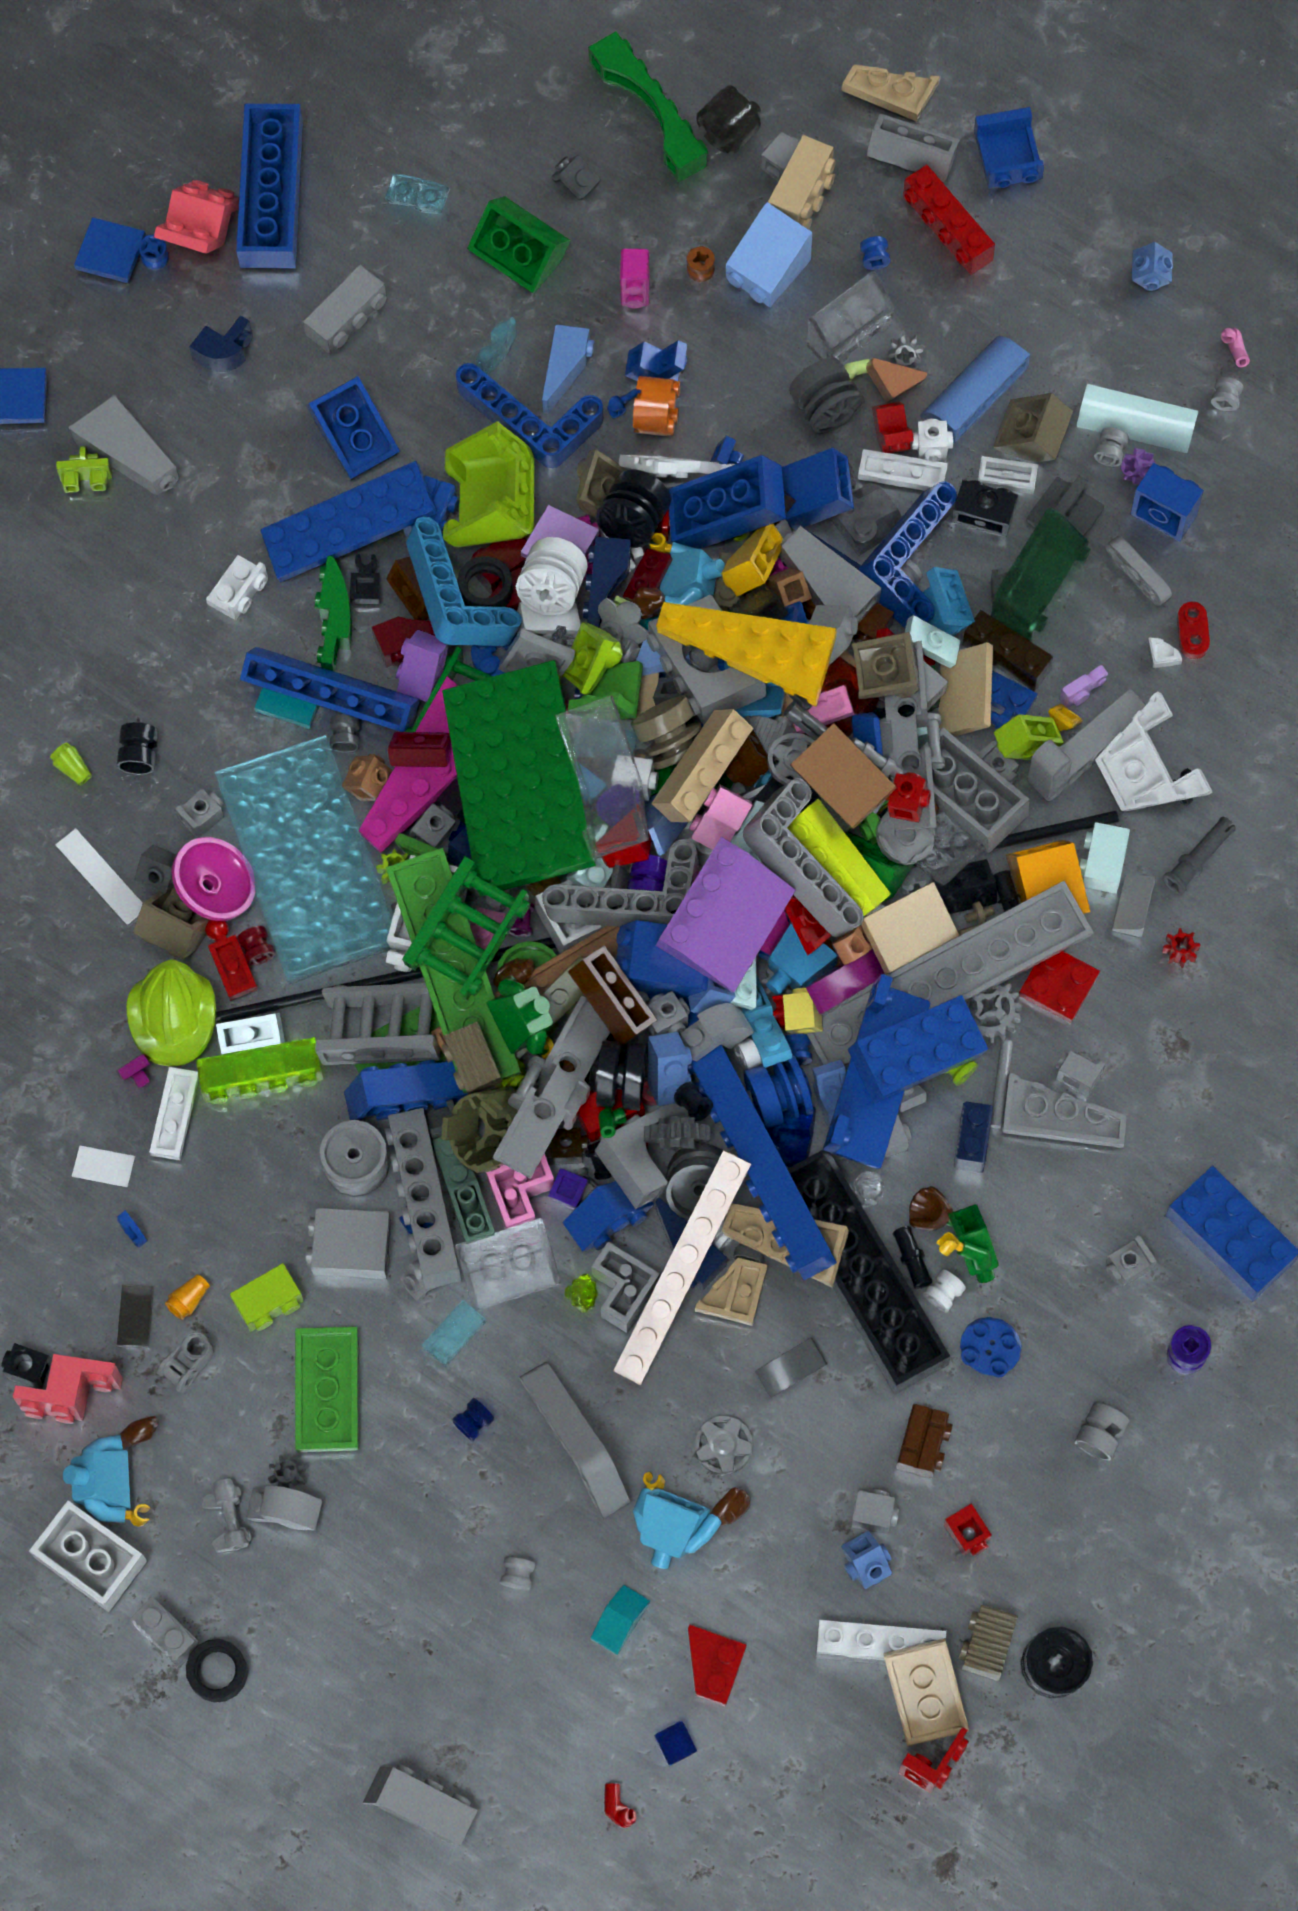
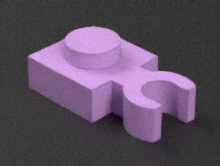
(1079, 690)

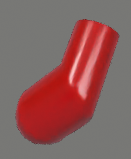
(615, 1809)

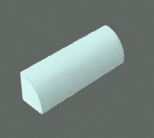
(1139, 417)

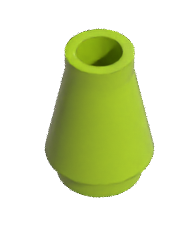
(69, 761)

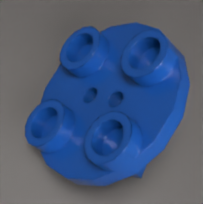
(977, 1340)

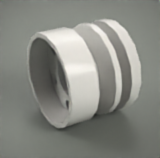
(551, 576)

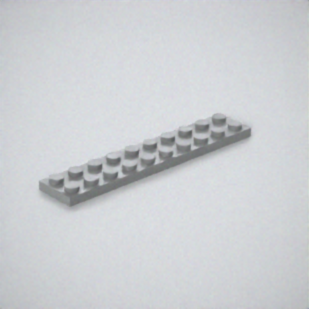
(967, 963)

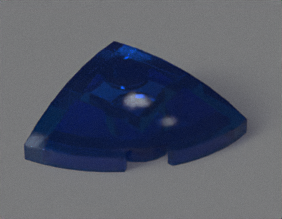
(794, 1137)

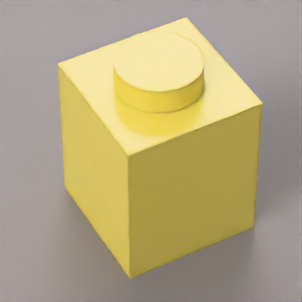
(801, 1013)

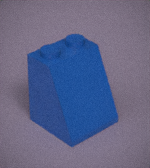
(652, 968)

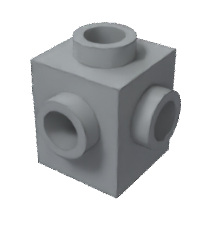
(670, 1014)

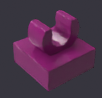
(134, 1069)

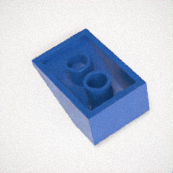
(353, 427)

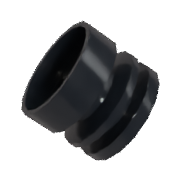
(633, 507)
(1073, 1657)

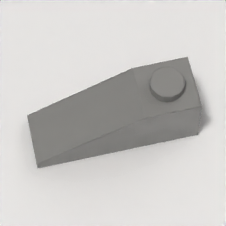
(840, 618)

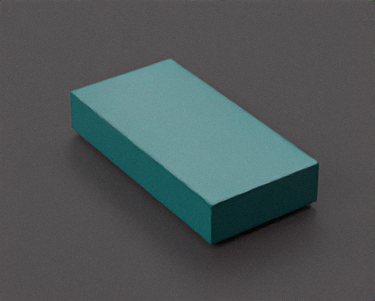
(286, 708)

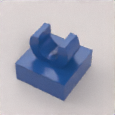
(725, 454)

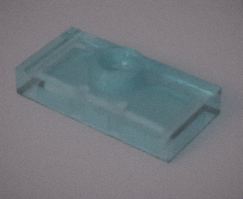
(454, 1333)

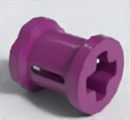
(522, 926)

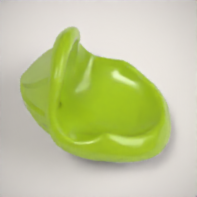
(171, 1014)

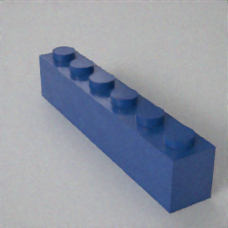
(329, 689)

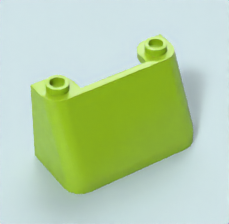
(494, 488)

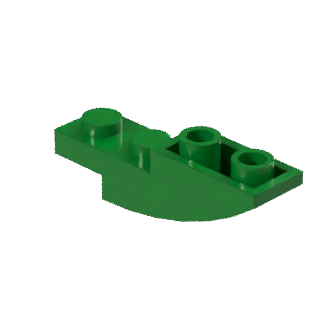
(335, 613)

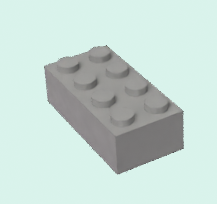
(975, 794)

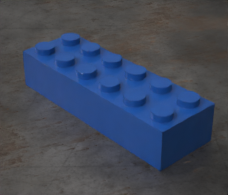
(269, 186)

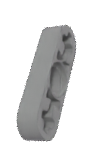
(1138, 571)

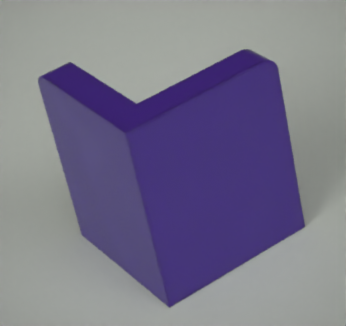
(568, 1189)

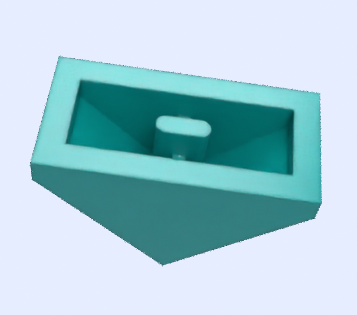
(619, 1619)

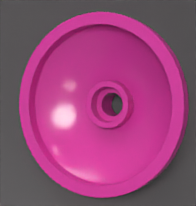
(221, 870)

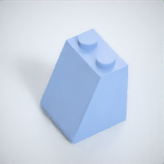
(769, 255)

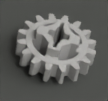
(998, 1018)

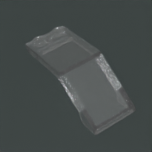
(606, 777)

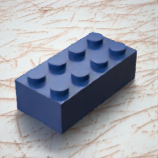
(727, 503)
(917, 1049)
(1232, 1233)

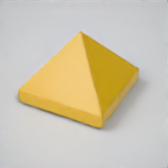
(1064, 718)

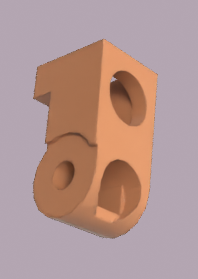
(852, 945)

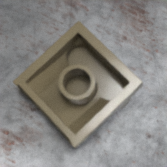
(596, 478)
(886, 666)

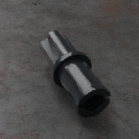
(1006, 890)

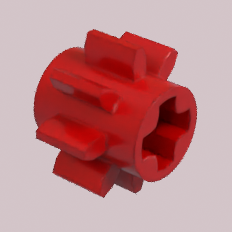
(1184, 954)

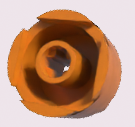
(656, 406)

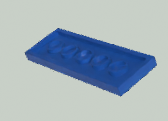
(348, 521)

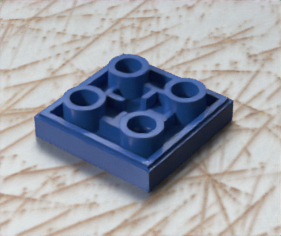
(109, 250)
(22, 395)

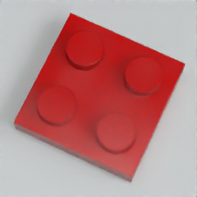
(1060, 985)

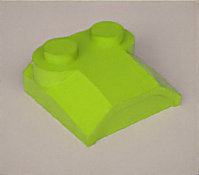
(593, 655)

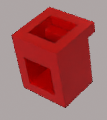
(968, 1520)

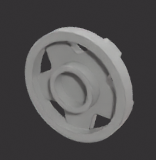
(786, 756)
(723, 1445)

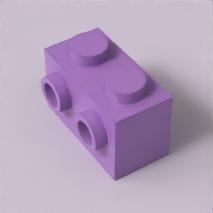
(421, 665)

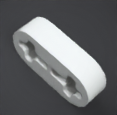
(747, 1054)

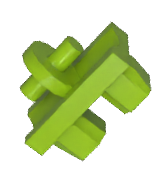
(84, 467)

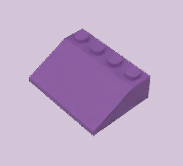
(726, 915)

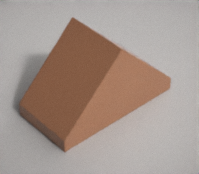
(892, 378)

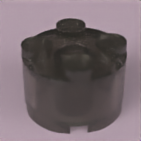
(729, 120)

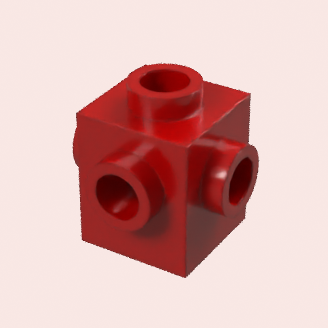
(909, 797)

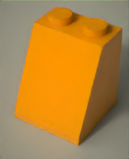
(1045, 867)

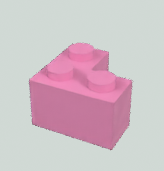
(721, 818)
(513, 1190)

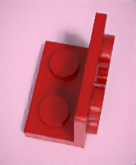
(919, 1769)

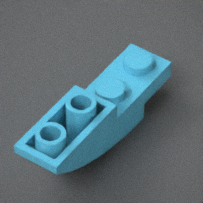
(767, 1032)

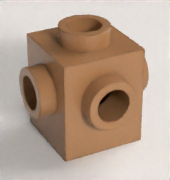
(366, 777)

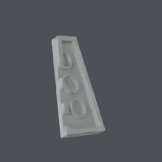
(1059, 1116)

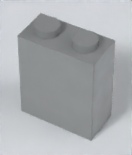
(349, 1243)

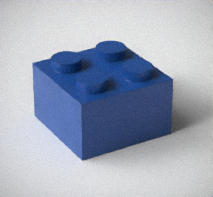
(1167, 501)

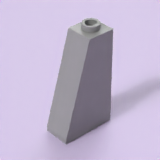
(129, 448)
(828, 574)

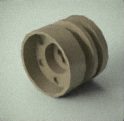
(668, 729)

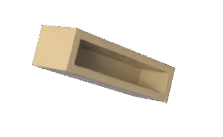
(702, 765)

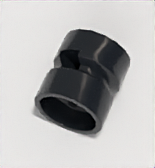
(137, 750)

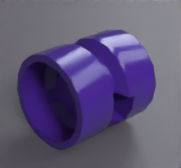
(648, 874)
(1188, 1349)

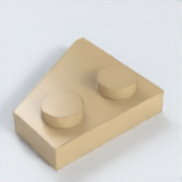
(736, 1292)

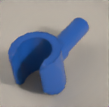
(616, 404)

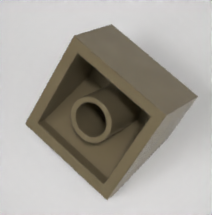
(1033, 428)
(170, 924)

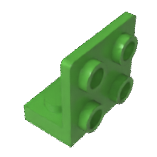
(620, 682)

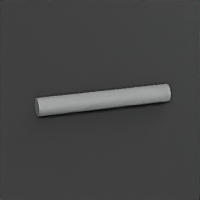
(1001, 1083)

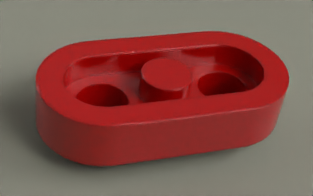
(1193, 628)

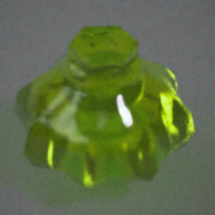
(582, 1293)

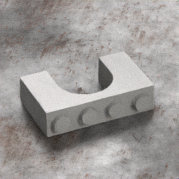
(704, 690)
(628, 1158)

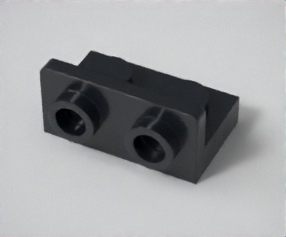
(969, 886)

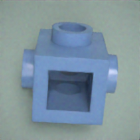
(1152, 266)
(866, 1560)

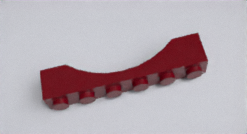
(392, 633)

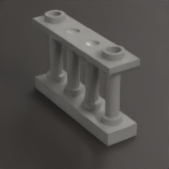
(378, 1049)

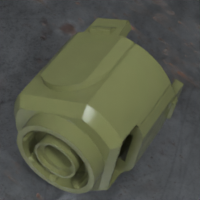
(462, 1127)

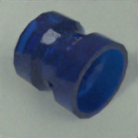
(473, 1419)

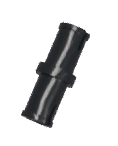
(912, 1257)

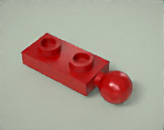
(230, 960)

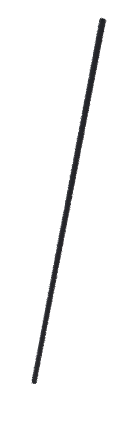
(400, 976)

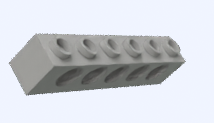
(442, 1267)

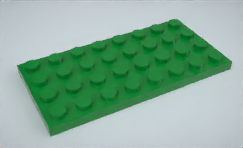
(517, 777)

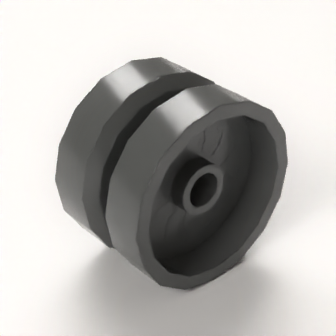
(688, 1176)

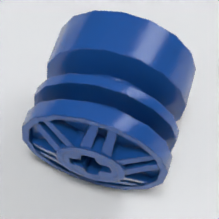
(779, 1092)

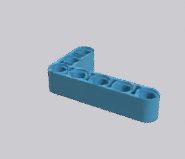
(449, 617)

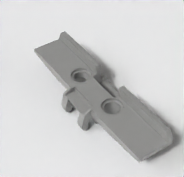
(901, 742)
(562, 1096)

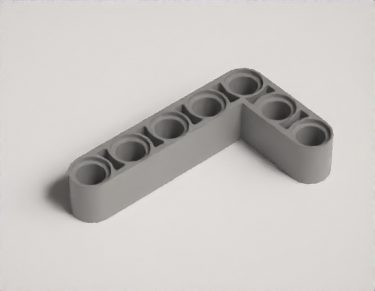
(1057, 768)
(795, 865)
(631, 900)
(577, 1439)

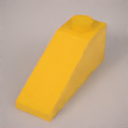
(753, 560)

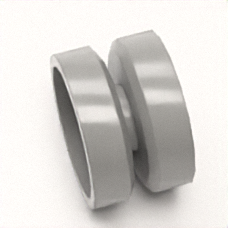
(350, 1140)

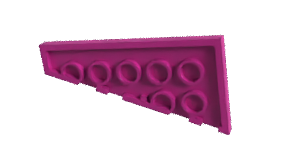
(410, 789)

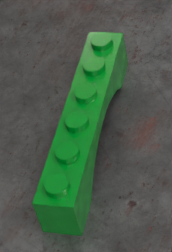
(618, 66)

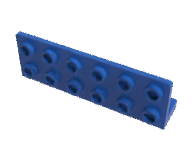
(858, 1125)

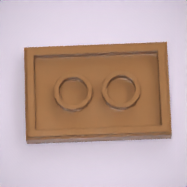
(843, 776)

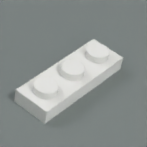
(900, 470)
(174, 1113)

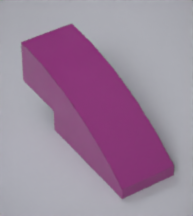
(844, 981)

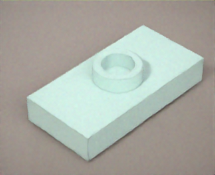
(935, 642)

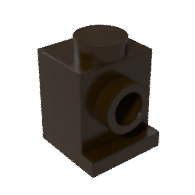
(560, 1155)

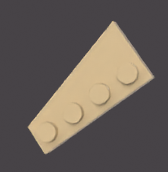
(749, 1228)

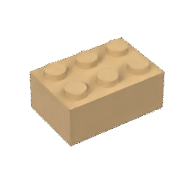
(805, 181)

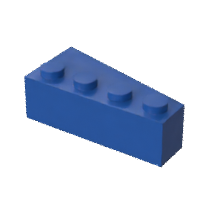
(401, 1088)

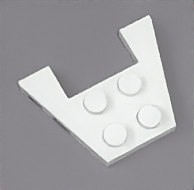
(662, 466)
(1136, 769)

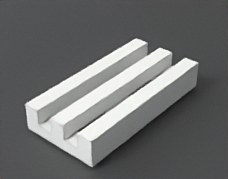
(1012, 481)

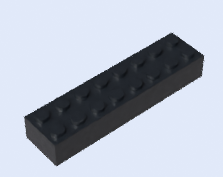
(870, 1281)

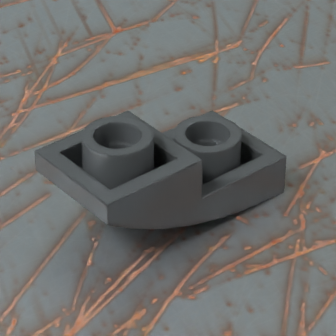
(791, 1367)

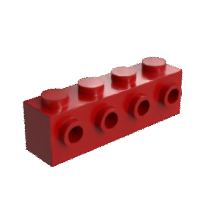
(948, 219)

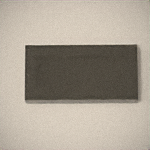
(135, 1316)

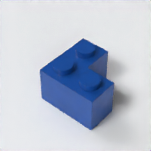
(601, 1215)

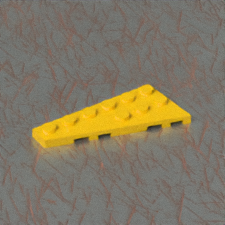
(761, 647)

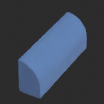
(979, 386)

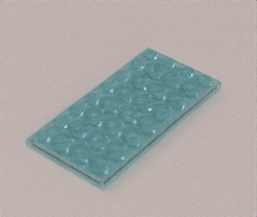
(306, 859)

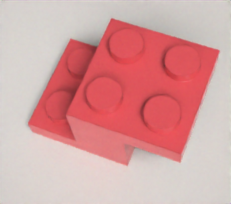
(198, 216)
(68, 1388)

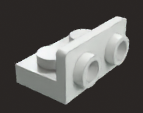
(237, 587)

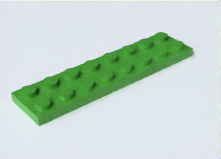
(417, 889)

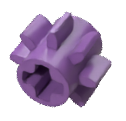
(1136, 465)

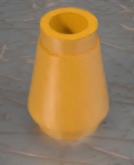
(187, 1297)

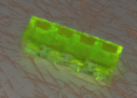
(259, 1071)

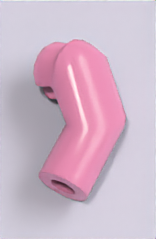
(1236, 346)

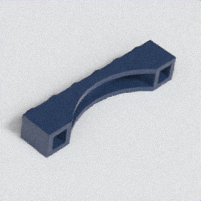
(610, 568)

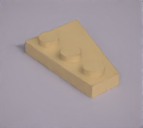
(894, 92)

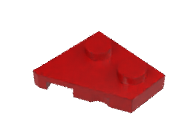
(714, 1664)

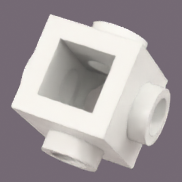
(932, 440)

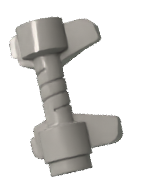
(227, 1498)

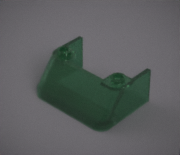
(1038, 574)

